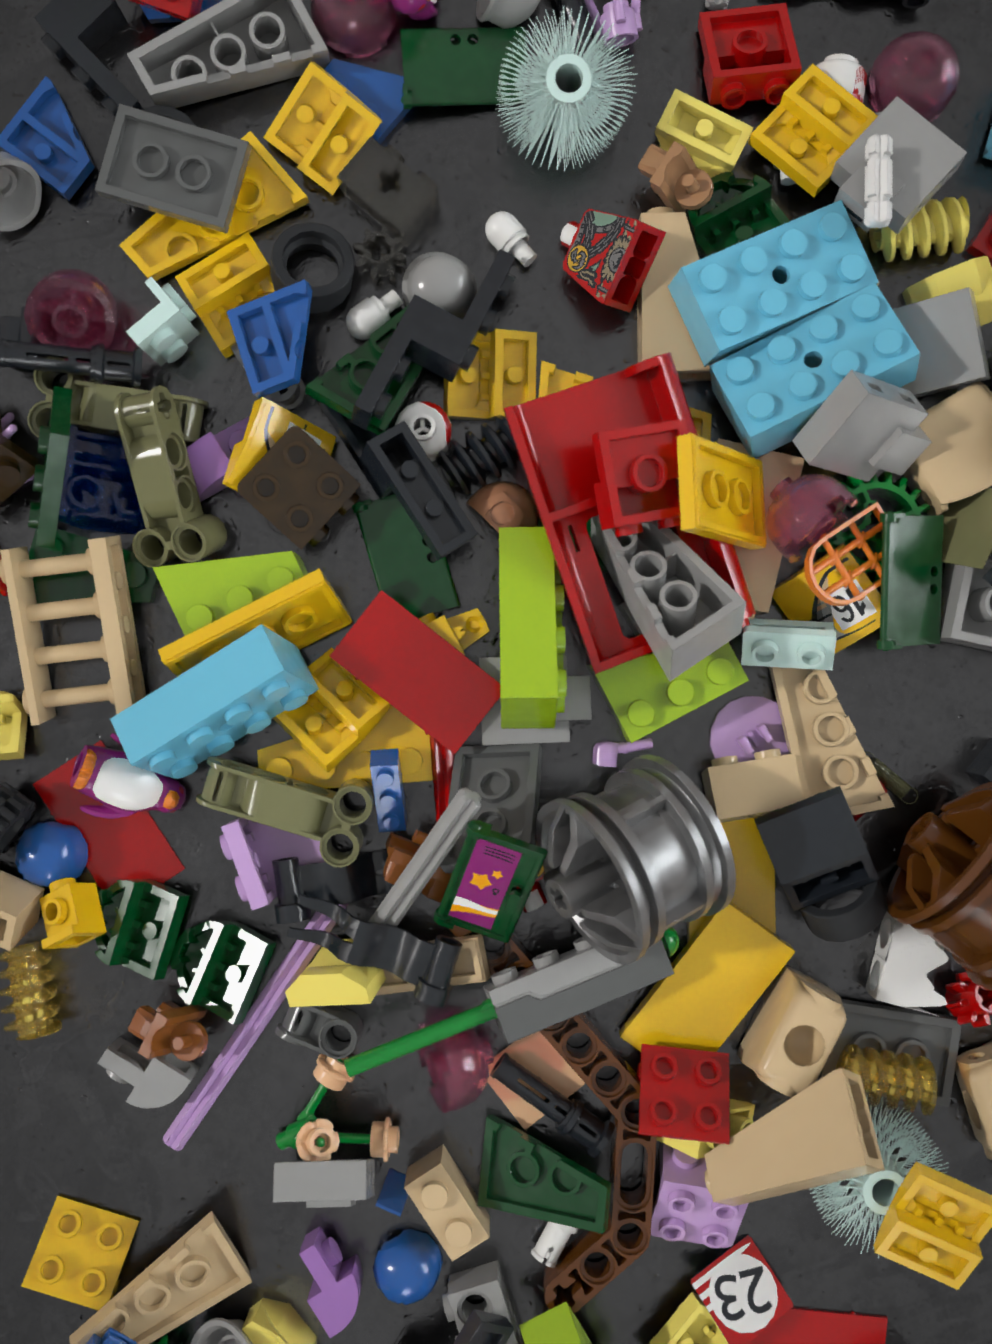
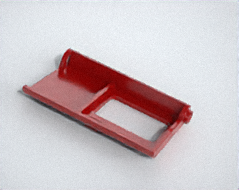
(561, 467)

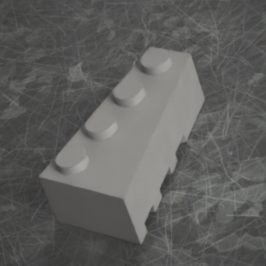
(229, 51)
(671, 594)

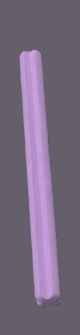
(244, 1036)

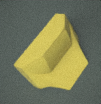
(707, 133)
(972, 273)
(334, 982)
(276, 1323)

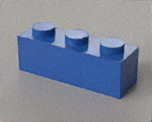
(388, 790)

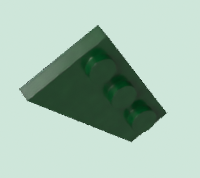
(346, 380)
(49, 477)
(141, 579)
(539, 1182)

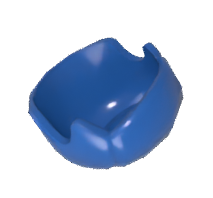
(51, 853)
(407, 1267)

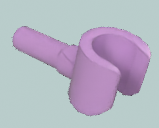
(606, 752)

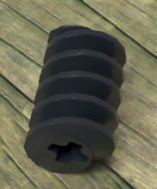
(478, 456)

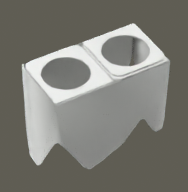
(902, 967)

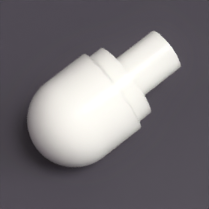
(509, 235)
(371, 314)

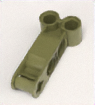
(94, 406)
(164, 482)
(288, 805)

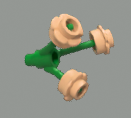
(315, 1136)

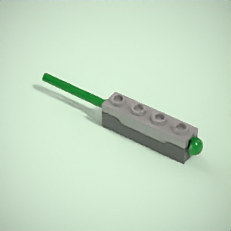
(537, 997)

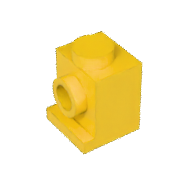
(71, 914)

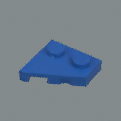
(376, 89)
(48, 141)
(273, 337)

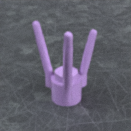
(625, 19)

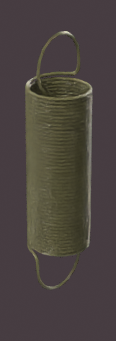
(891, 779)

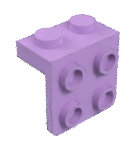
(253, 850)
(686, 1207)

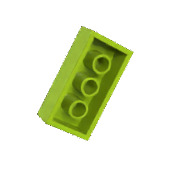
(530, 630)

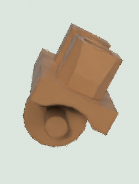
(676, 177)

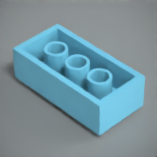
(770, 281)
(787, 376)
(215, 704)

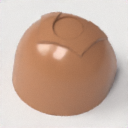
(505, 505)

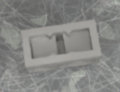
(483, 1281)

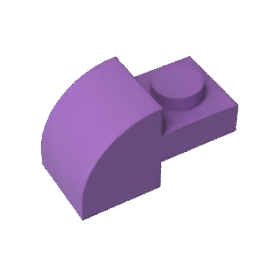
(211, 456)
(335, 1283)

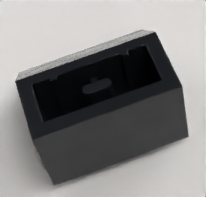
(816, 848)

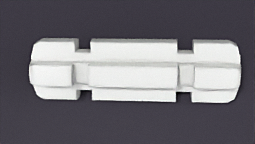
(878, 181)

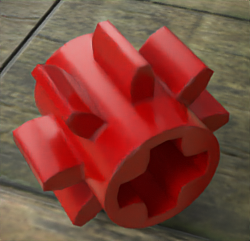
(969, 1001)

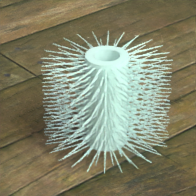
(564, 90)
(880, 1187)

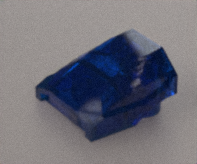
(99, 486)

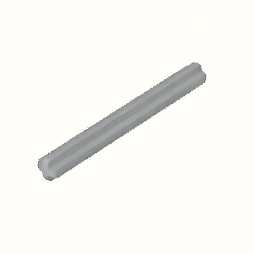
(428, 857)

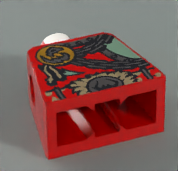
(610, 255)

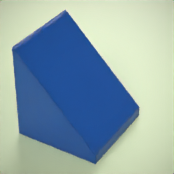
(392, 1193)

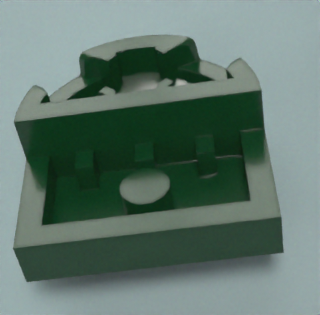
(734, 213)
(140, 925)
(221, 966)

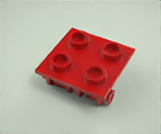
(684, 1094)

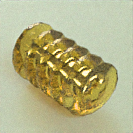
(30, 992)
(892, 1076)

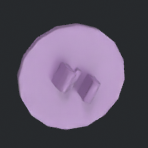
(747, 728)

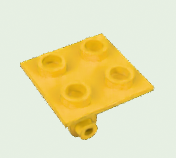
(80, 1254)

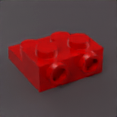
(748, 54)
(638, 476)

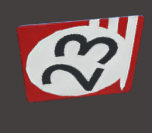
(742, 1293)

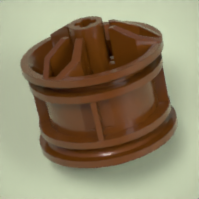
(947, 881)

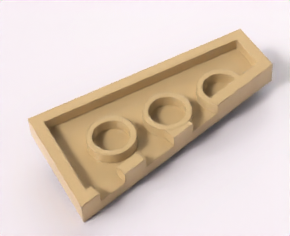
(825, 740)
(174, 1288)

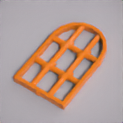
(833, 559)

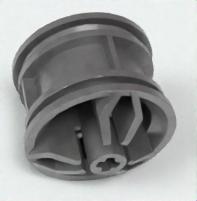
(635, 858)

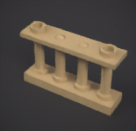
(109, 603)

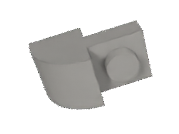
(154, 1080)

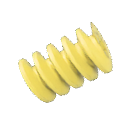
(934, 224)

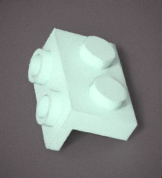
(166, 328)
(789, 644)

